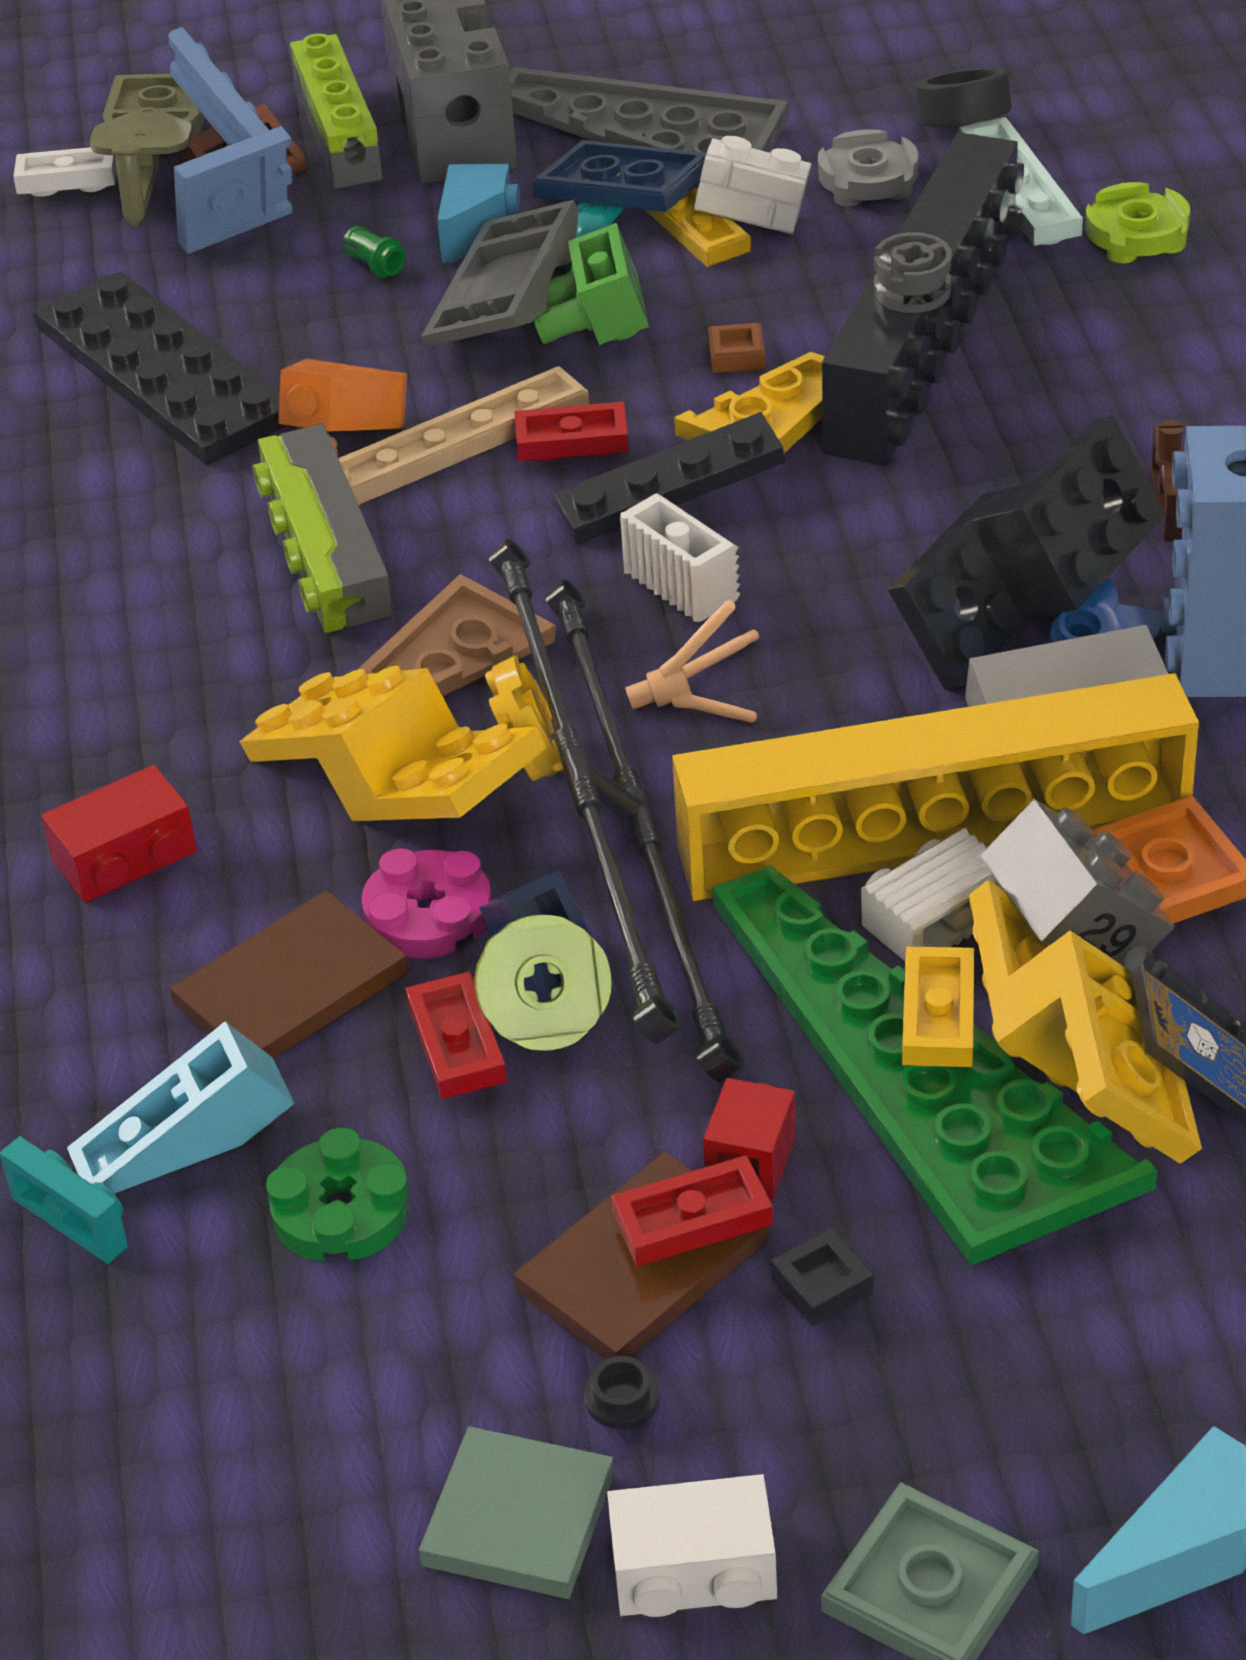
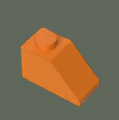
(341, 396)

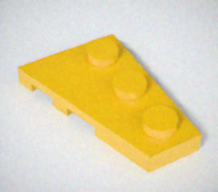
(786, 397)

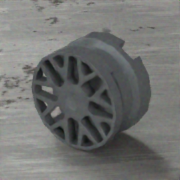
(912, 268)

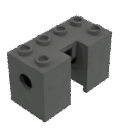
(449, 84)

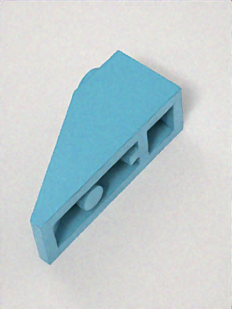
(187, 1113)
(1175, 1542)

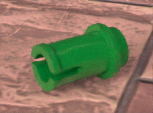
(382, 255)

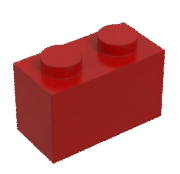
(119, 833)

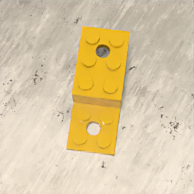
(392, 745)
(1079, 1024)

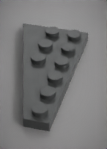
(644, 112)

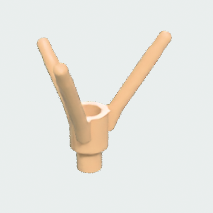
(670, 681)

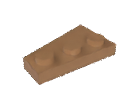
(459, 636)

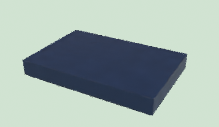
(621, 176)

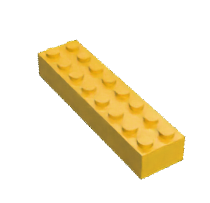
(887, 787)

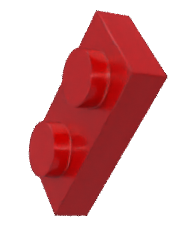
(571, 431)
(455, 1035)
(692, 1210)

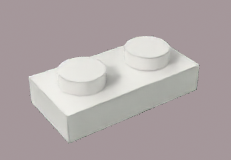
(63, 170)

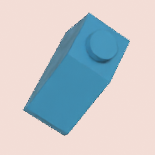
(469, 199)

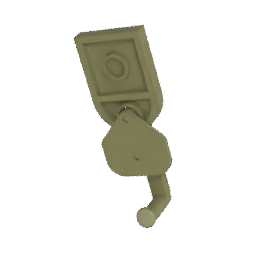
(140, 122)

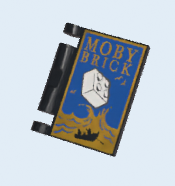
(1190, 1032)

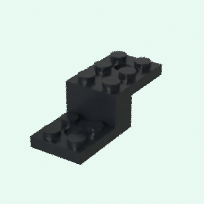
(1027, 551)

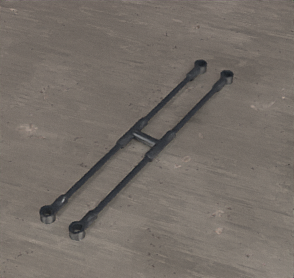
(625, 796)

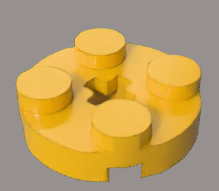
(522, 704)

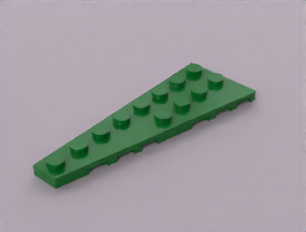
(978, 1141)

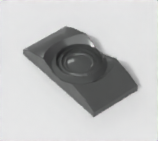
(505, 274)

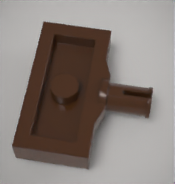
(1166, 440)

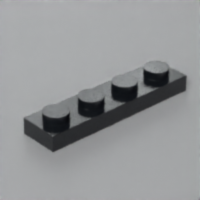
(674, 473)

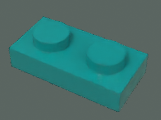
(64, 1199)

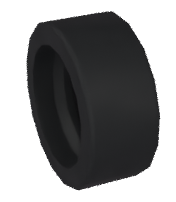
(963, 97)

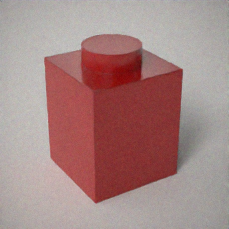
(754, 1123)

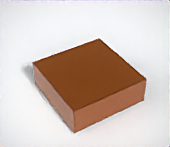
(736, 347)

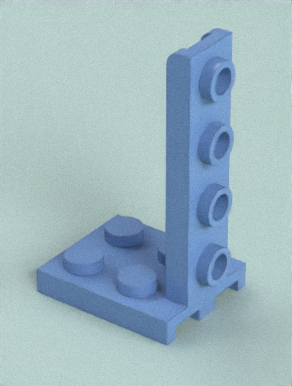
(236, 184)

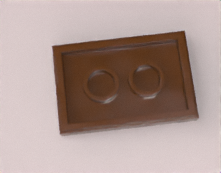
(292, 976)
(600, 1294)

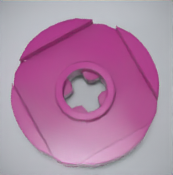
(409, 877)

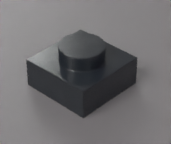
(822, 1277)

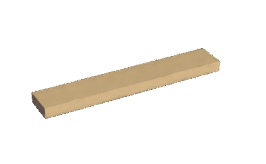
(455, 435)

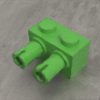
(597, 293)

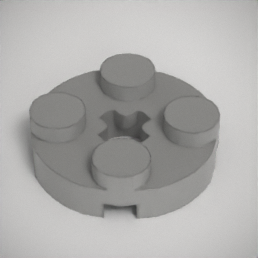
(868, 167)

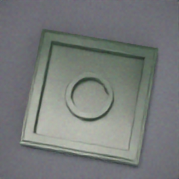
(517, 1512)
(929, 1579)

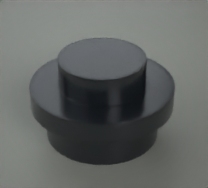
(621, 1393)

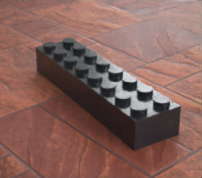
(889, 358)

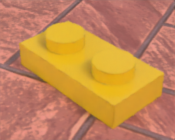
(938, 1007)

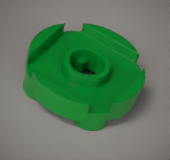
(334, 1166)

